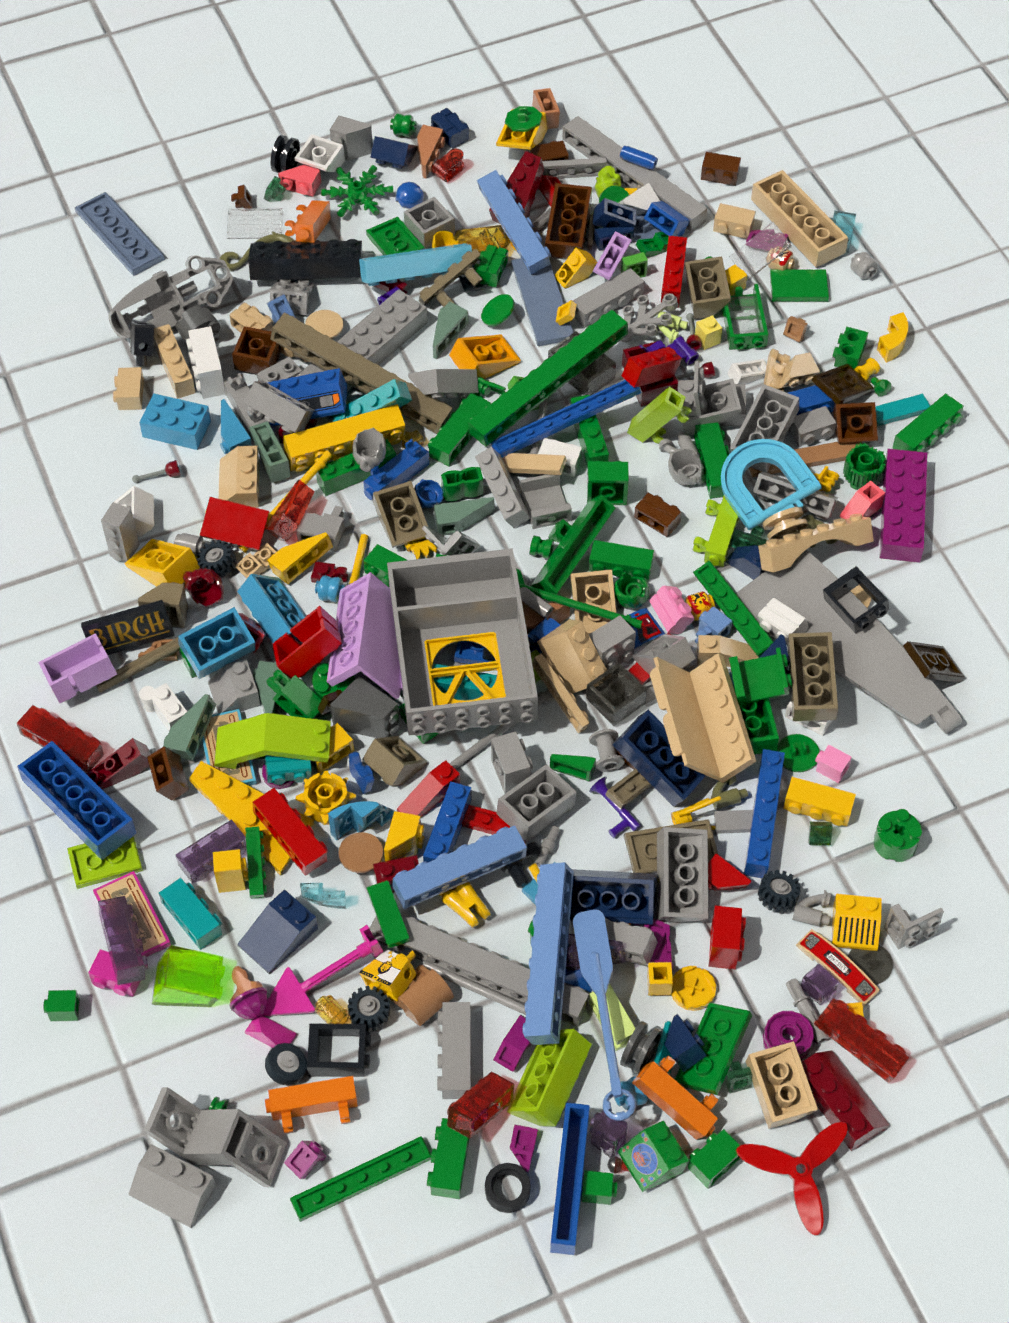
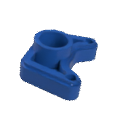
(362, 774)

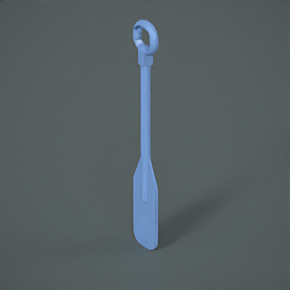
(597, 969)

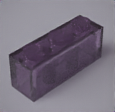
(197, 859)

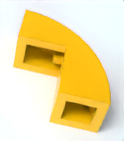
(893, 343)

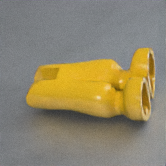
(464, 898)

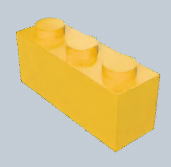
(819, 801)

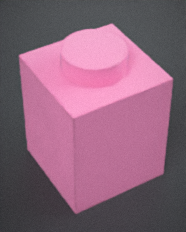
(833, 763)

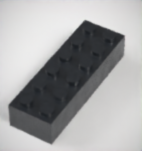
(305, 260)

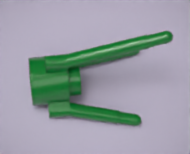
(485, 387)

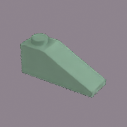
(450, 323)
(270, 452)
(265, 693)
(189, 730)

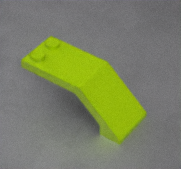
(272, 736)

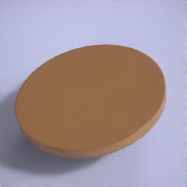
(360, 852)

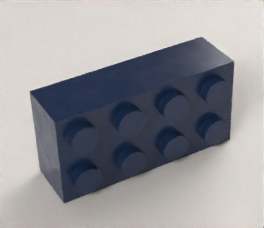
(649, 752)

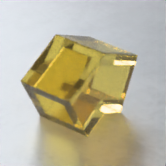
(415, 435)

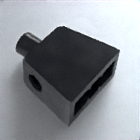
(140, 333)

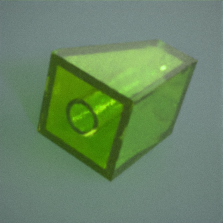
(188, 978)

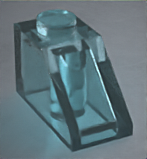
(845, 222)

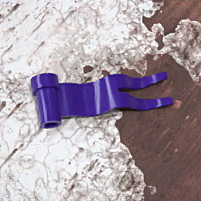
(680, 346)

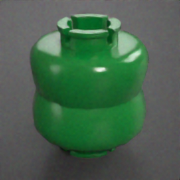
(403, 125)

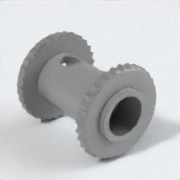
(608, 758)

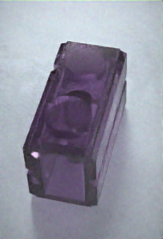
(608, 1134)

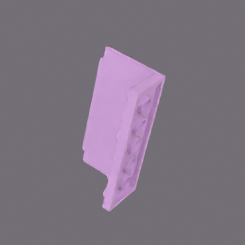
(366, 636)

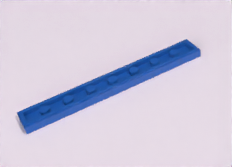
(564, 418)

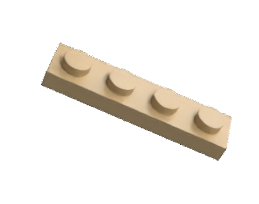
(556, 687)

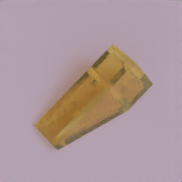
(483, 236)

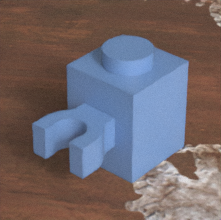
(714, 623)

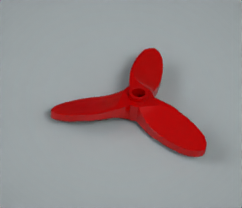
(804, 1188)

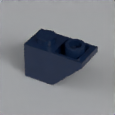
(683, 1045)

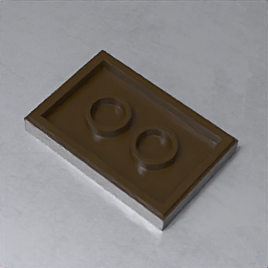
(842, 384)
(933, 661)

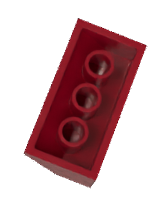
(842, 1098)

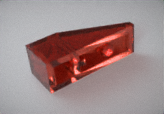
(290, 512)

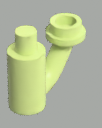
(676, 324)

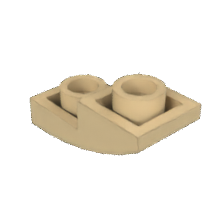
(256, 563)

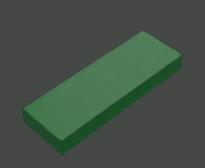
(388, 914)

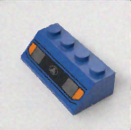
(320, 391)

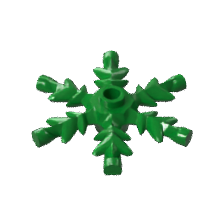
(357, 191)

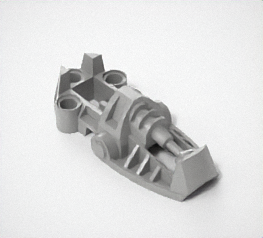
(165, 300)

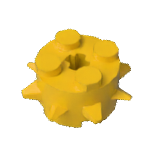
(323, 795)

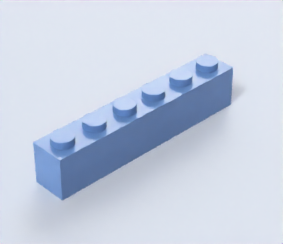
(514, 222)
(459, 867)

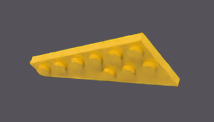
(235, 803)

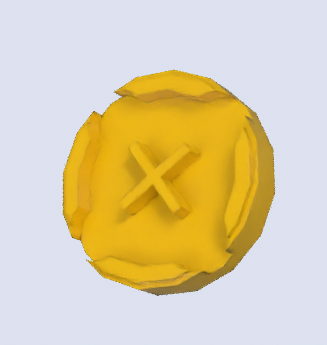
(693, 988)

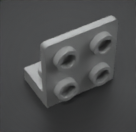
(295, 292)
(693, 391)
(456, 544)
(907, 933)

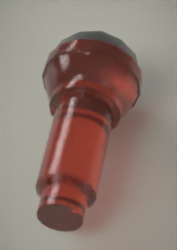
(616, 1165)

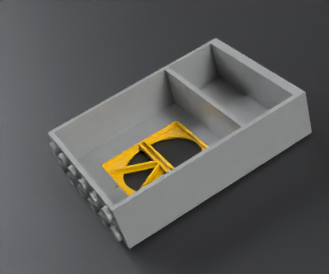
(455, 601)

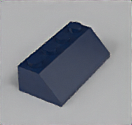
(617, 895)

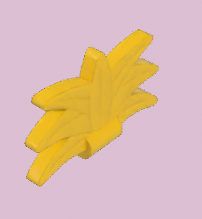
(421, 545)

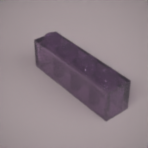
(122, 940)

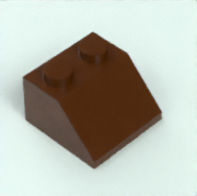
(855, 422)

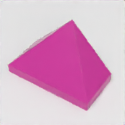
(269, 1032)

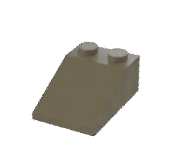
(400, 514)

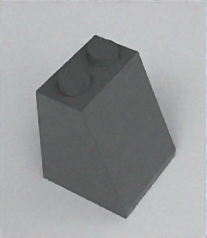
(365, 711)

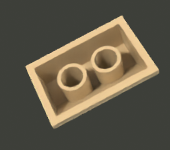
(240, 476)
(572, 655)
(781, 1084)

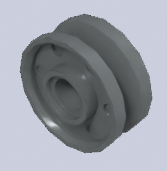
(640, 1047)

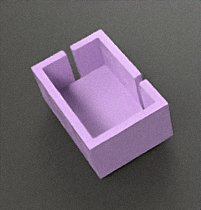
(77, 668)

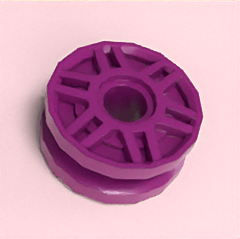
(789, 1023)

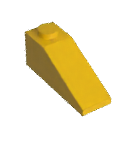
(297, 557)

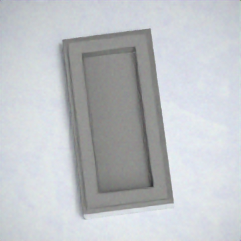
(733, 821)

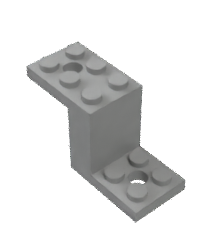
(215, 1137)

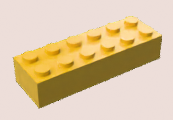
(338, 437)

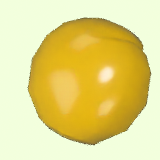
(443, 238)

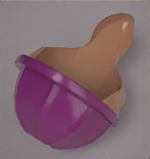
(250, 997)

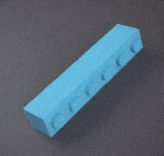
(411, 264)

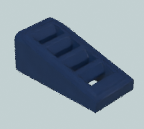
(603, 235)

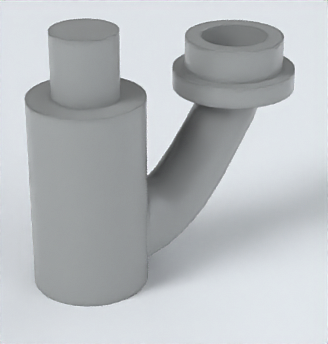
(684, 442)
(809, 915)

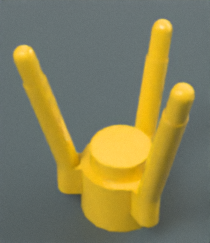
(684, 815)

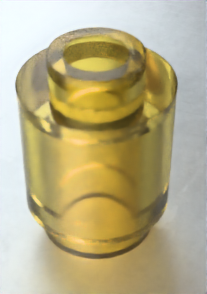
(331, 1010)

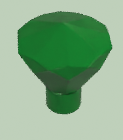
(881, 386)

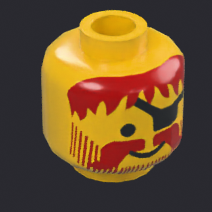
(699, 603)

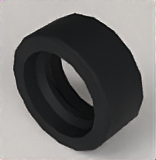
(513, 1170)

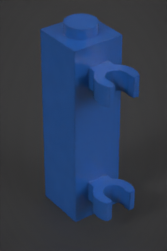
(397, 470)

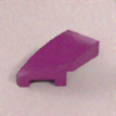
(523, 1145)

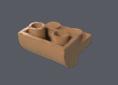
(424, 995)

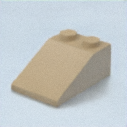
(596, 590)

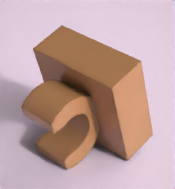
(795, 328)

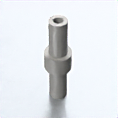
(547, 845)

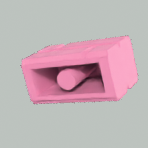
(672, 609)

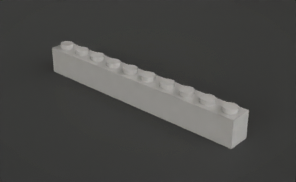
(597, 145)
(479, 965)

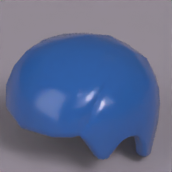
(409, 194)
(429, 493)

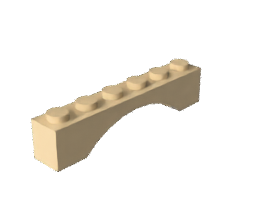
(782, 553)

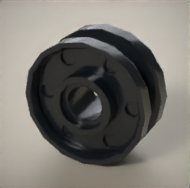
(284, 154)

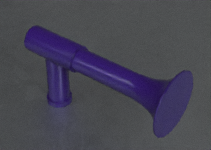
(628, 820)

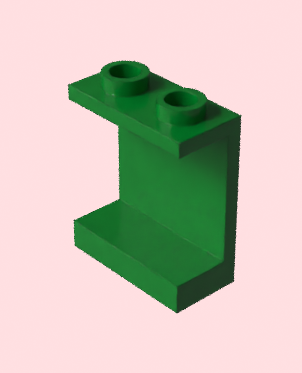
(760, 677)

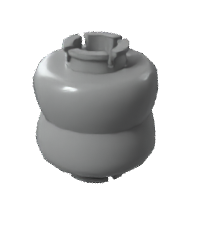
(864, 265)

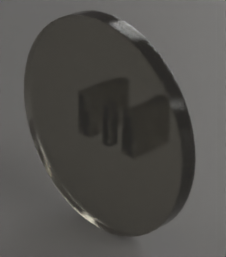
(874, 964)

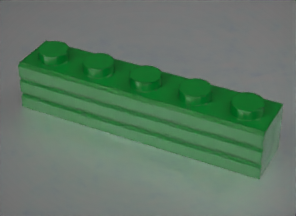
(255, 862)

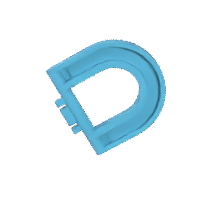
(771, 452)

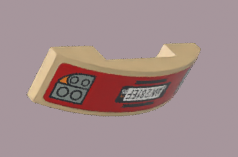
(839, 966)

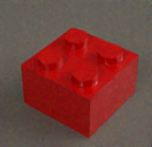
(726, 937)

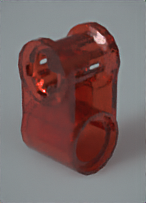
(449, 165)

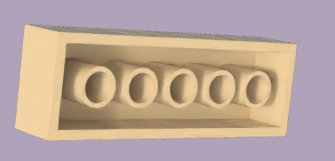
(799, 218)

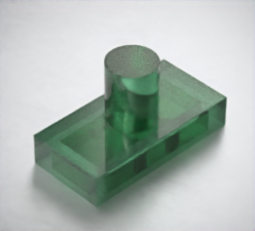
(742, 538)

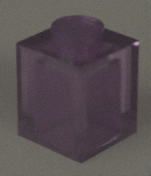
(820, 984)

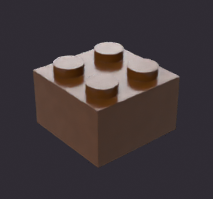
(255, 351)

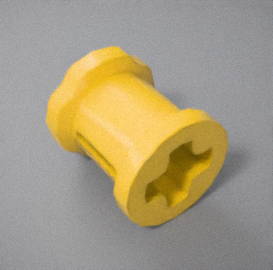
(869, 368)

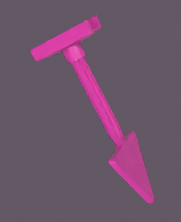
(290, 995)

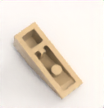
(712, 644)

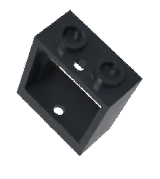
(847, 583)
(337, 1069)

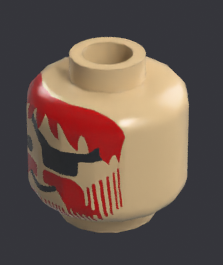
(783, 262)

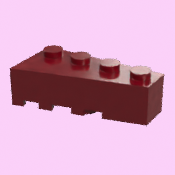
(525, 182)

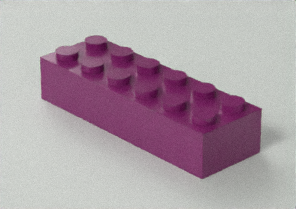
(903, 506)

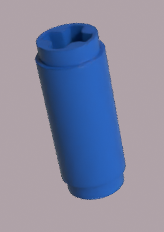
(638, 157)

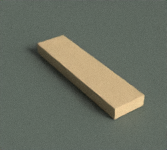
(535, 463)

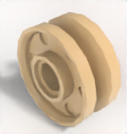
(785, 523)

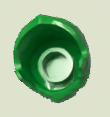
(631, 591)

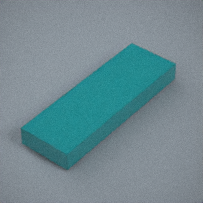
(901, 409)

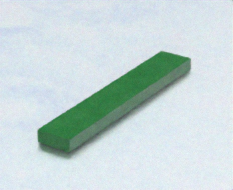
(733, 608)
(360, 1178)

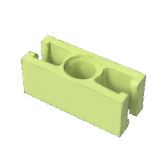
(620, 1022)

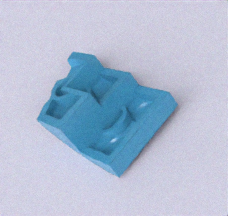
(357, 816)

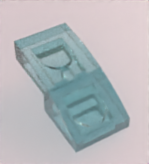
(315, 893)

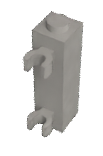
(236, 392)

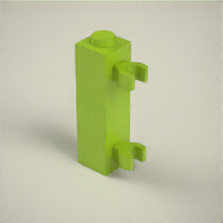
(658, 413)
(720, 539)

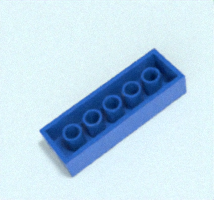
(77, 800)

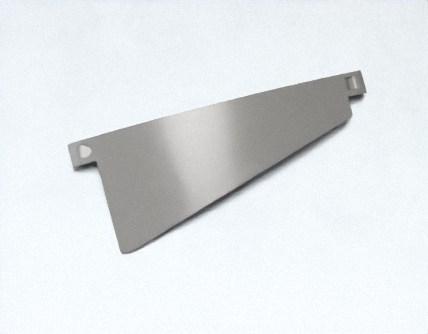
(866, 659)

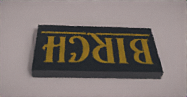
(131, 627)

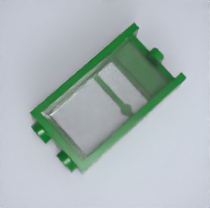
(745, 320)

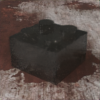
(616, 694)

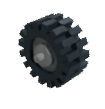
(217, 557)
(779, 891)
(369, 1008)

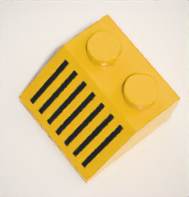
(404, 836)
(856, 922)

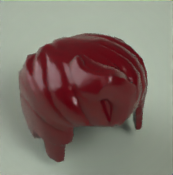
(204, 586)

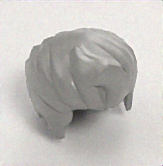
(369, 449)
(686, 467)

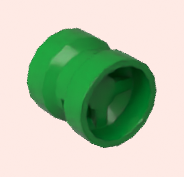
(541, 547)

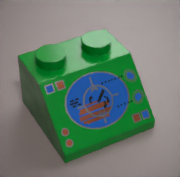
(653, 1156)

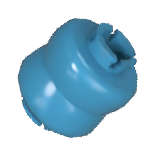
(329, 588)
(639, 1096)

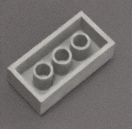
(767, 419)

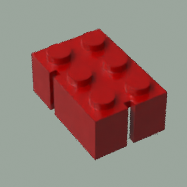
(319, 638)

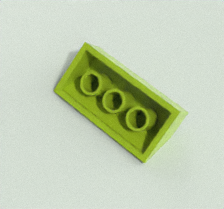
(550, 1079)

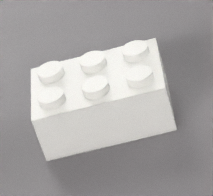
(206, 361)

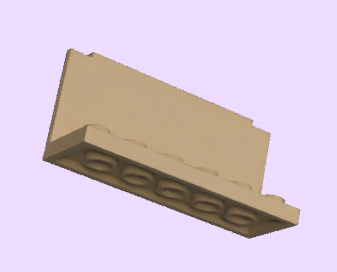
(703, 717)

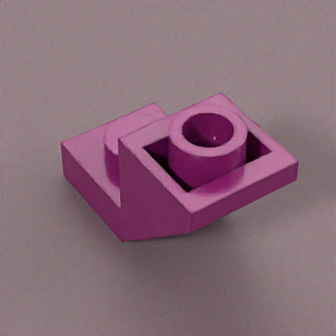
(513, 1046)

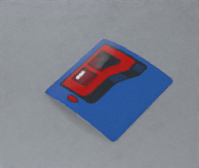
(649, 630)

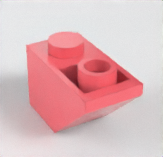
(301, 179)
(865, 501)

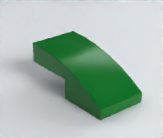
(653, 246)

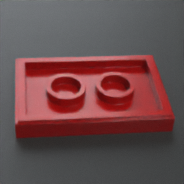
(234, 523)

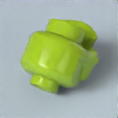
(606, 178)

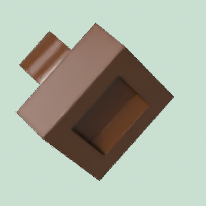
(242, 198)

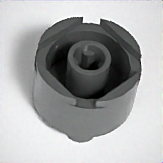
(196, 318)

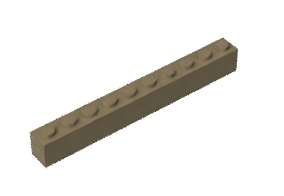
(356, 369)

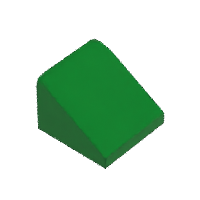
(559, 530)

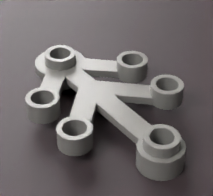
(668, 303)

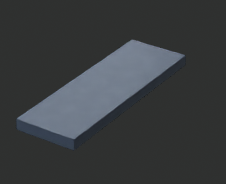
(119, 233)
(541, 303)

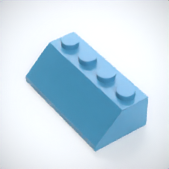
(271, 605)

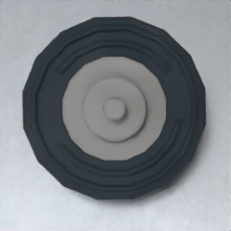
(285, 1064)

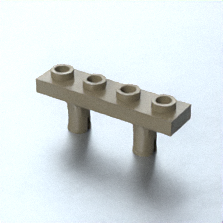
(455, 270)

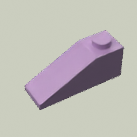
(612, 255)

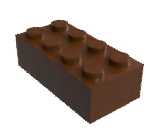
(568, 219)

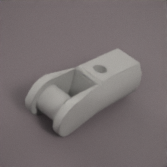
(535, 602)

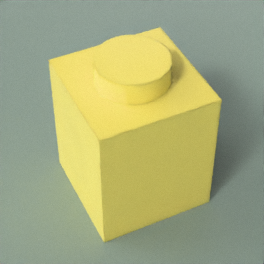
(709, 332)

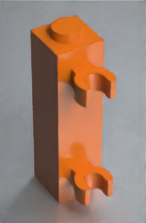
(311, 222)
(312, 1099)
(676, 1100)

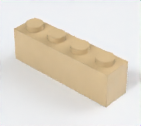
(173, 361)

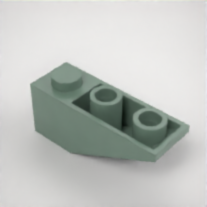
(462, 514)

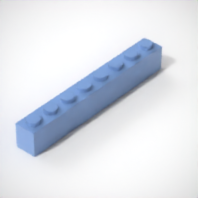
(548, 954)

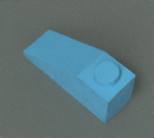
(232, 431)

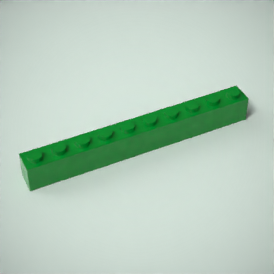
(548, 378)

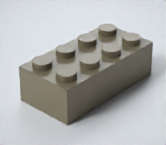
(812, 676)

